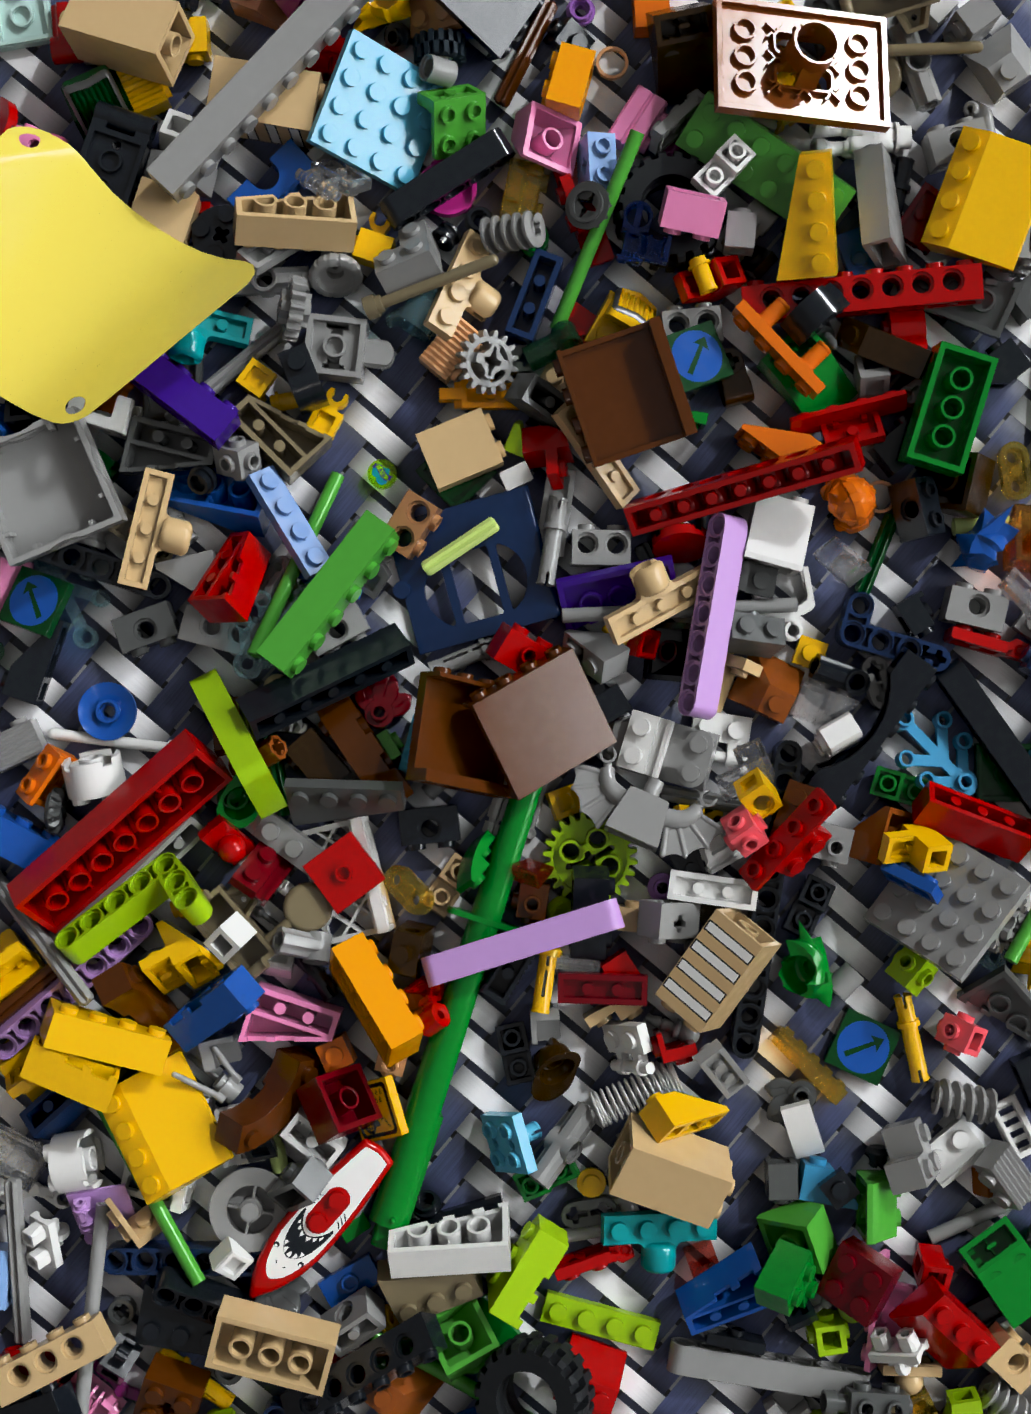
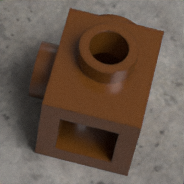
(530, 902)

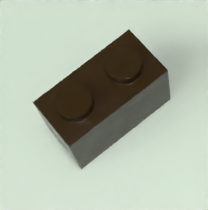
(316, 757)

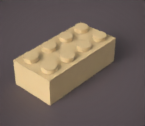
(272, 1345)

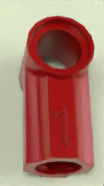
(59, 47)

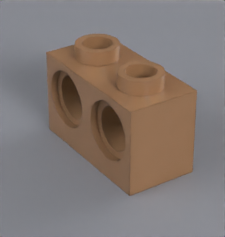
(404, 520)

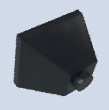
(670, 653)

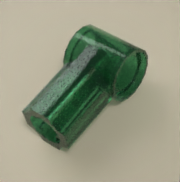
(542, 352)

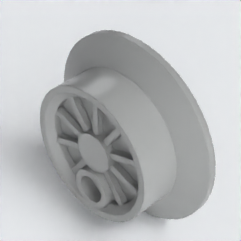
(243, 1209)

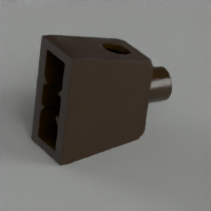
(410, 947)

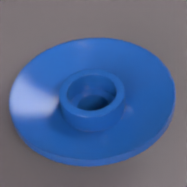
(93, 706)

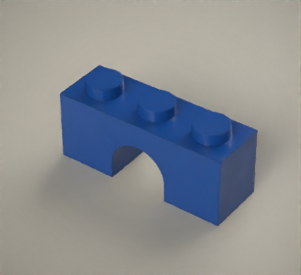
(285, 163)

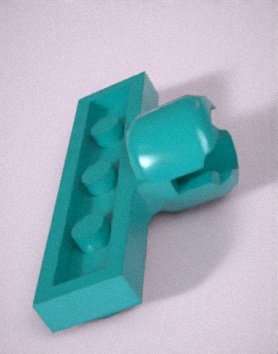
(218, 327)
(655, 1233)

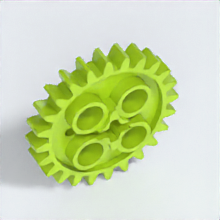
(578, 833)

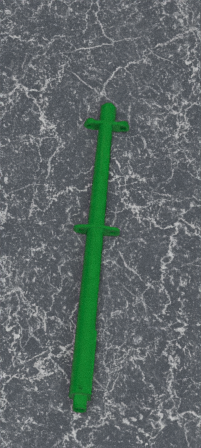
(423, 1113)

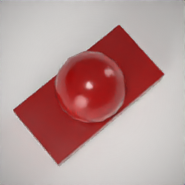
(226, 840)

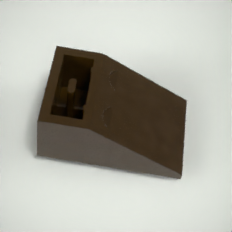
(682, 50)

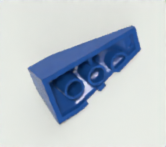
(228, 505)

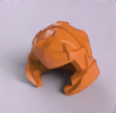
(851, 502)

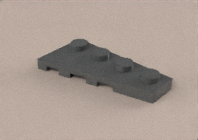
(341, 799)

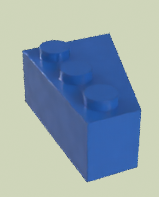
(21, 840)
(214, 1008)
(721, 1292)

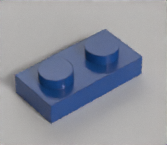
(922, 885)

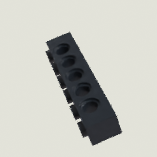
(427, 1341)

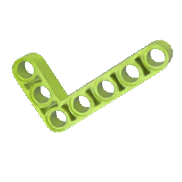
(238, 744)
(130, 903)

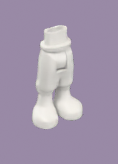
(894, 139)

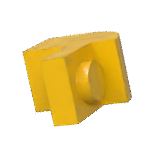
(918, 845)

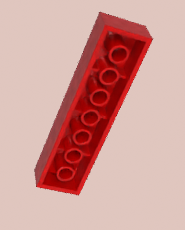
(119, 832)

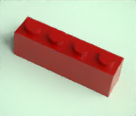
(972, 821)

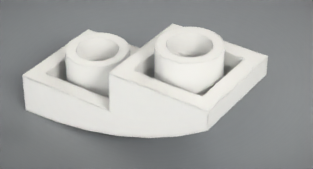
(723, 167)
(802, 1129)

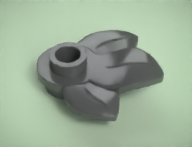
(785, 1093)
(287, 1296)

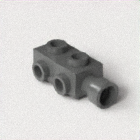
(878, 1399)

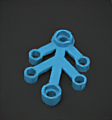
(938, 754)

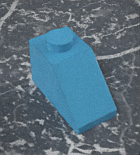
(810, 1173)

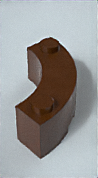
(359, 744)
(134, 994)
(273, 1107)

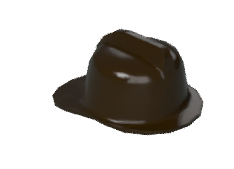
(554, 1070)

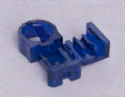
(642, 245)

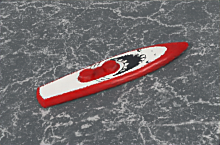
(311, 1231)

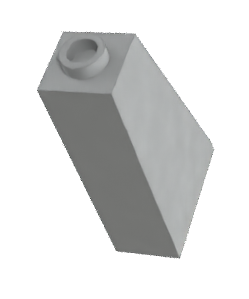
(879, 207)

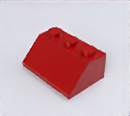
(952, 1330)

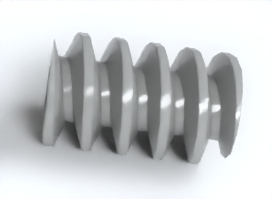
(512, 232)
(964, 1099)
(1001, 1398)

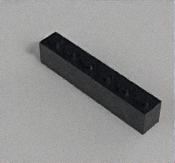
(325, 681)

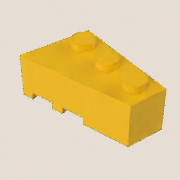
(71, 1075)

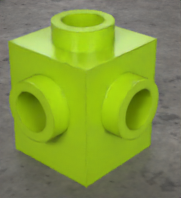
(911, 971)
(828, 1333)

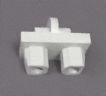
(47, 1237)
(899, 1351)

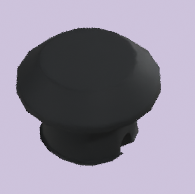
(877, 1155)

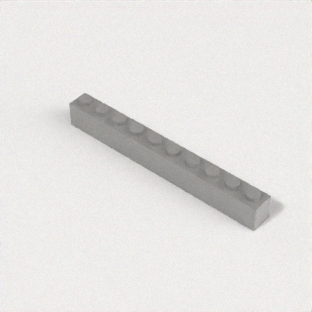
(250, 93)

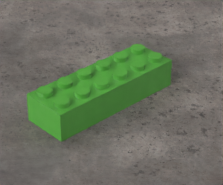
(769, 173)

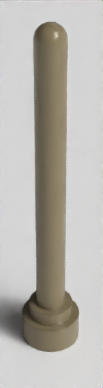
(936, 48)
(376, 305)

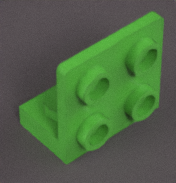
(456, 117)

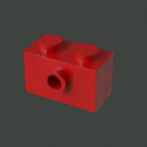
(514, 647)

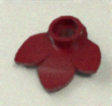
(383, 696)

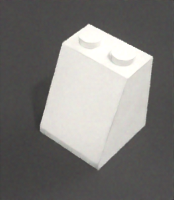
(779, 533)

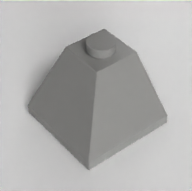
(1002, 63)

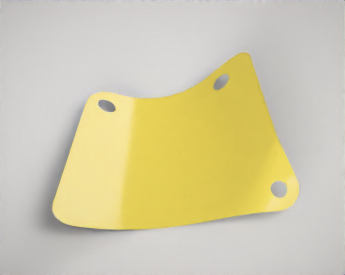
(88, 282)

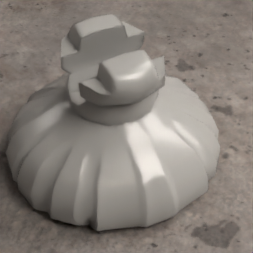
(335, 274)

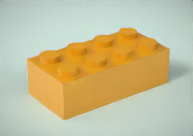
(376, 999)

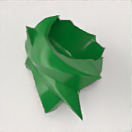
(807, 968)

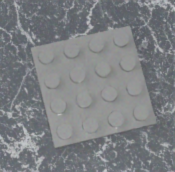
(971, 914)

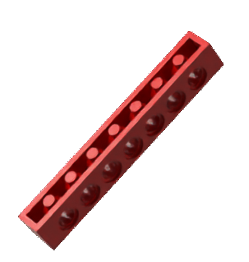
(877, 302)
(745, 485)

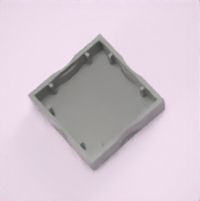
(53, 490)

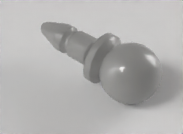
(678, 1029)

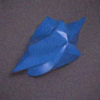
(983, 542)

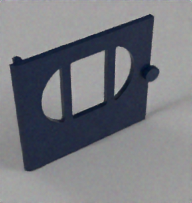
(518, 531)

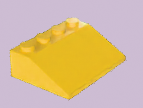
(983, 201)
(164, 1130)

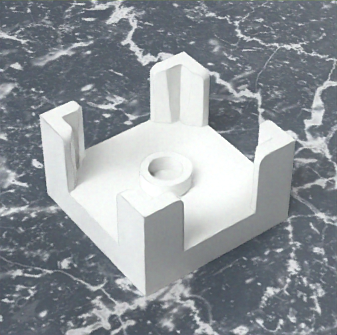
(113, 424)

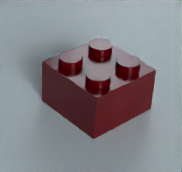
(338, 1103)
(859, 1281)

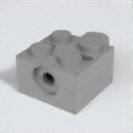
(345, 352)

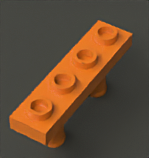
(785, 358)

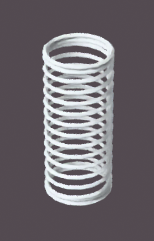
(604, 1119)

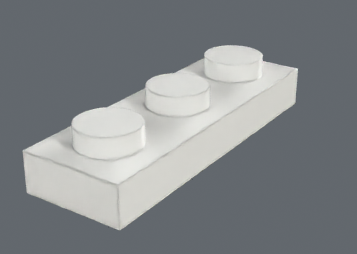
(711, 890)

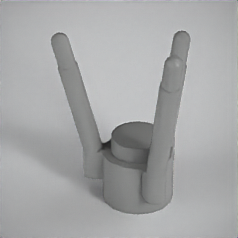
(226, 1086)

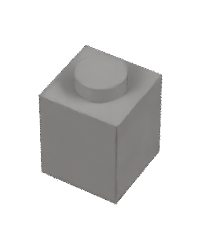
(740, 232)

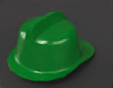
(235, 804)

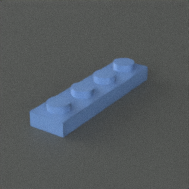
(288, 520)

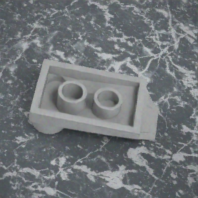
(687, 755)

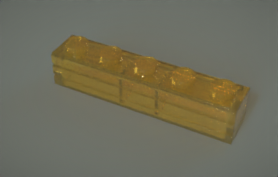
(808, 1064)

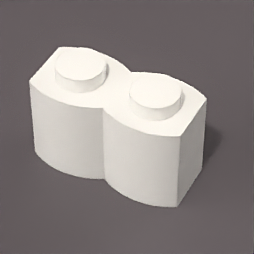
(836, 735)

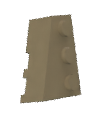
(281, 439)
(428, 1293)

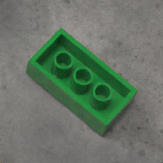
(948, 409)

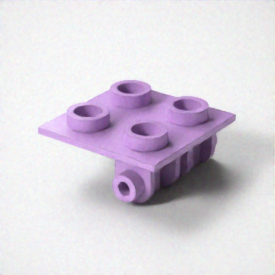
(84, 1204)

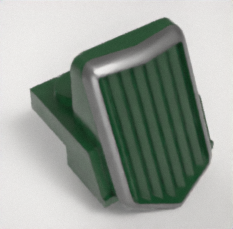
(87, 89)

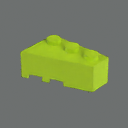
(532, 1259)

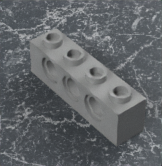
(194, 630)

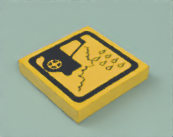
(393, 1120)

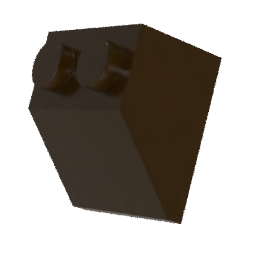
(966, 493)

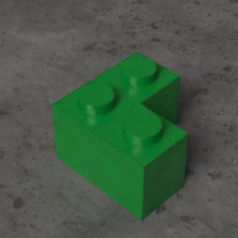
(786, 1279)

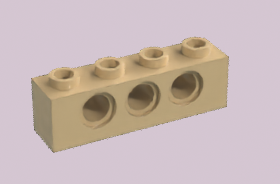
(95, 1341)

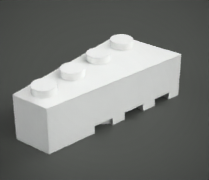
(453, 1245)

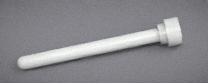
(123, 742)

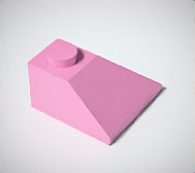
(546, 137)

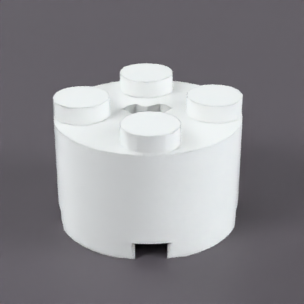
(93, 775)
(74, 1161)

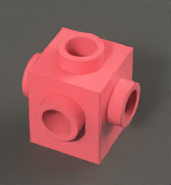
(744, 831)
(960, 1034)

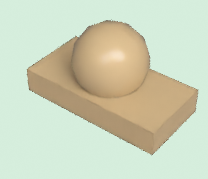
(914, 1381)

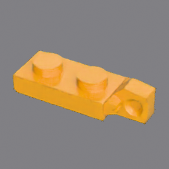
(468, 399)

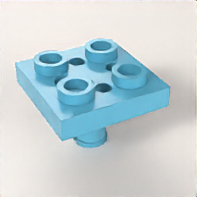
(510, 1141)

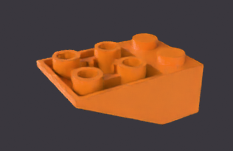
(771, 442)

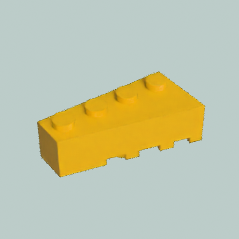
(810, 230)
(104, 1037)

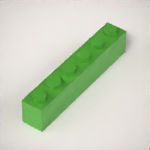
(329, 594)

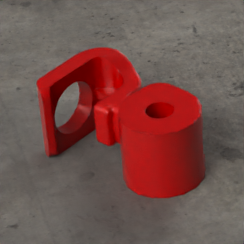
(434, 1014)

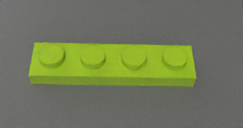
(600, 1320)

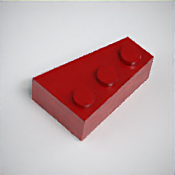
(232, 580)

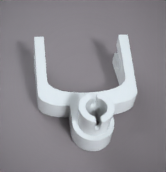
(803, 608)

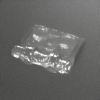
(333, 178)

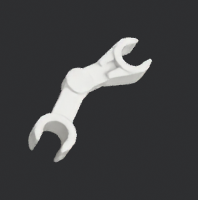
(43, 1192)

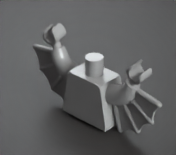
(642, 814)

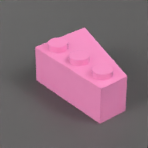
(290, 1017)

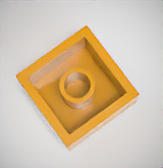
(568, 80)

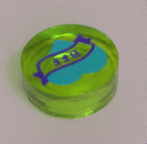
(382, 474)

